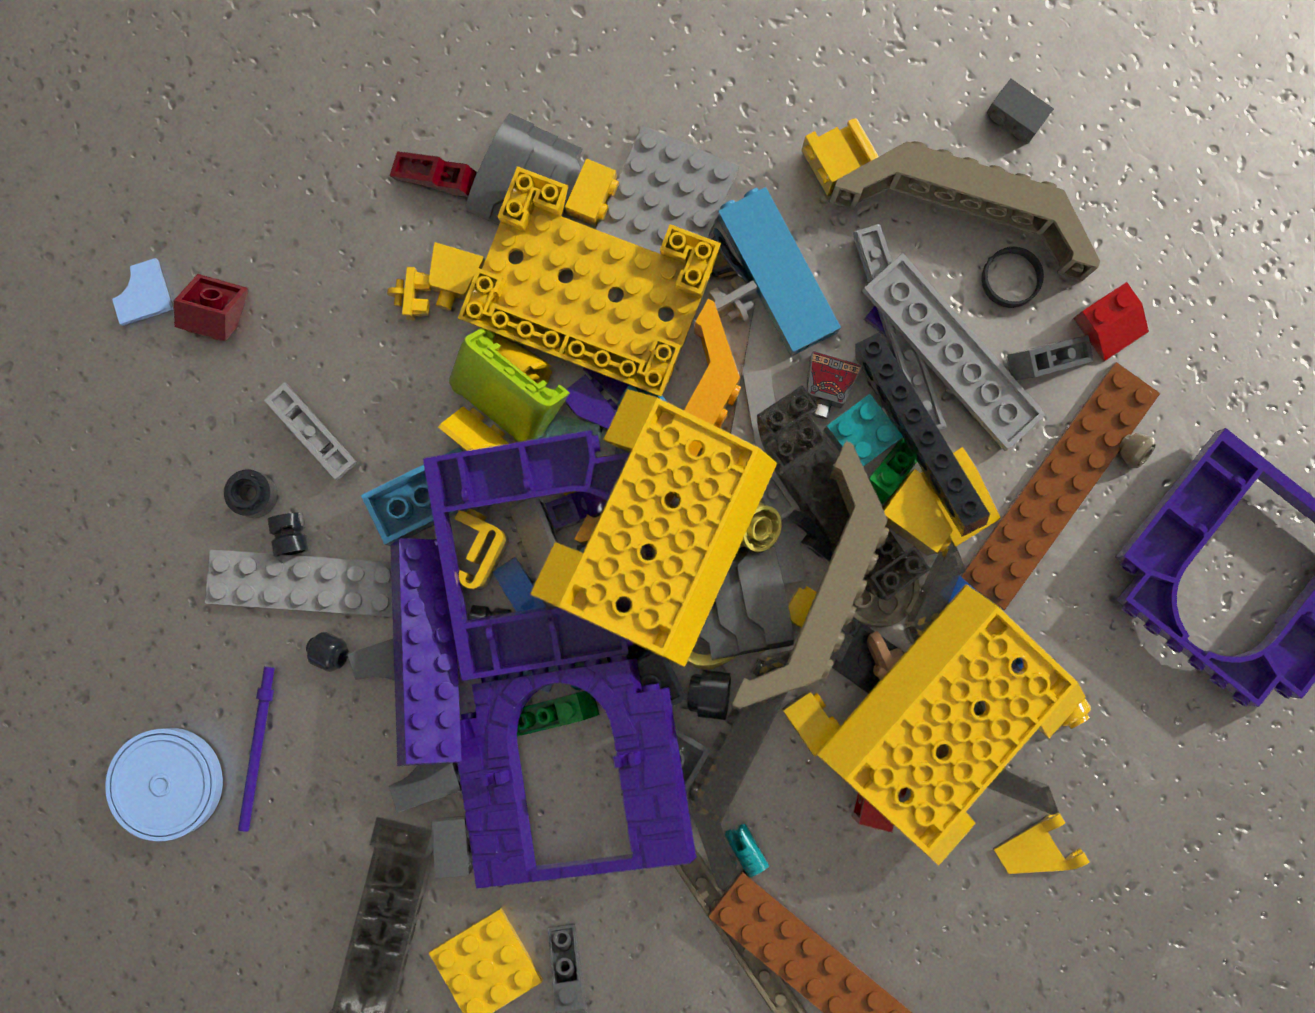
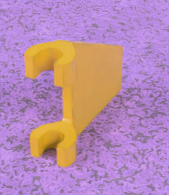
(1036, 851)

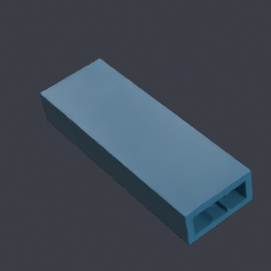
(778, 271)

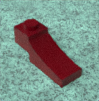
(433, 172)

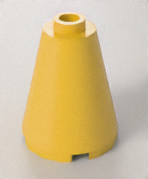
(526, 361)

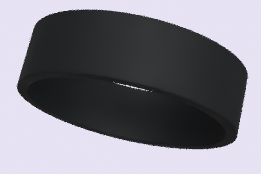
(1024, 253)

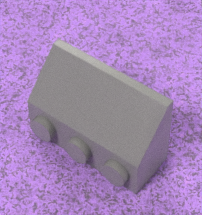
(534, 531)

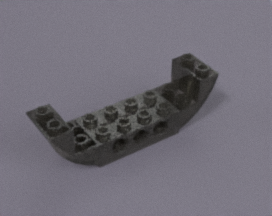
(805, 470)

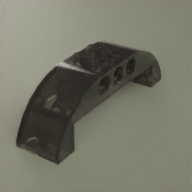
(385, 918)

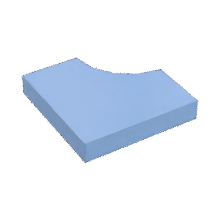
(144, 295)

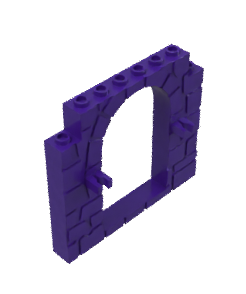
(508, 474)
(1174, 537)
(646, 763)

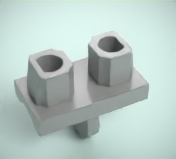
(737, 302)

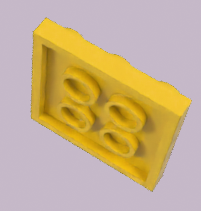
(486, 965)

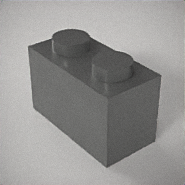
(1019, 111)
(451, 847)

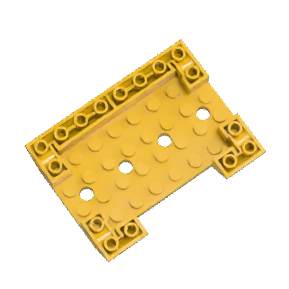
(577, 317)
(690, 542)
(931, 703)

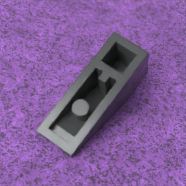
(1050, 358)

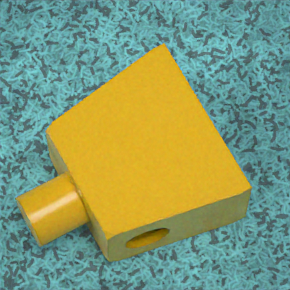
(452, 273)

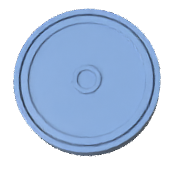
(163, 784)

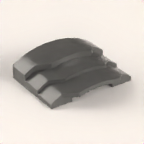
(523, 146)
(750, 608)

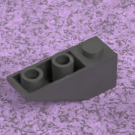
(566, 970)

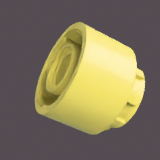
(763, 529)

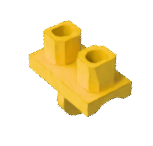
(411, 305)

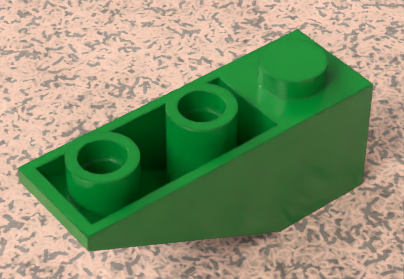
(892, 470)
(557, 712)

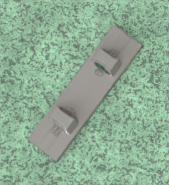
(310, 431)

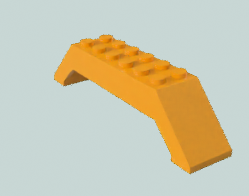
(711, 396)

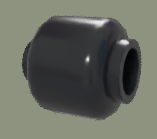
(327, 651)

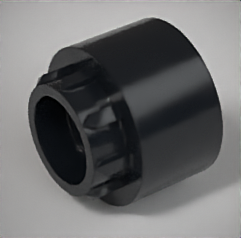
(236, 489)
(710, 694)

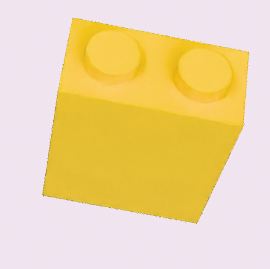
(917, 516)

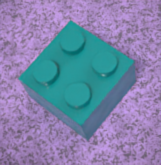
(864, 427)

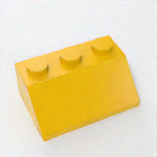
(470, 432)

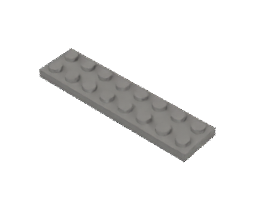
(953, 352)
(299, 583)

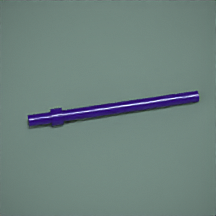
(265, 695)

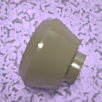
(1137, 449)

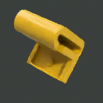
(837, 153)
(480, 547)

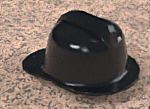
(726, 262)

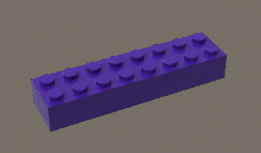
(423, 657)

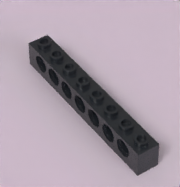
(921, 435)

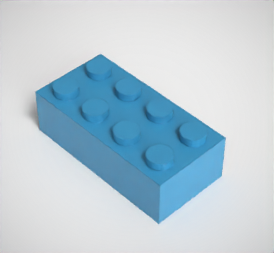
(402, 505)

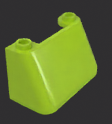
(503, 389)

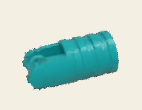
(746, 850)

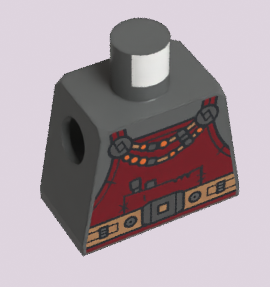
(830, 382)

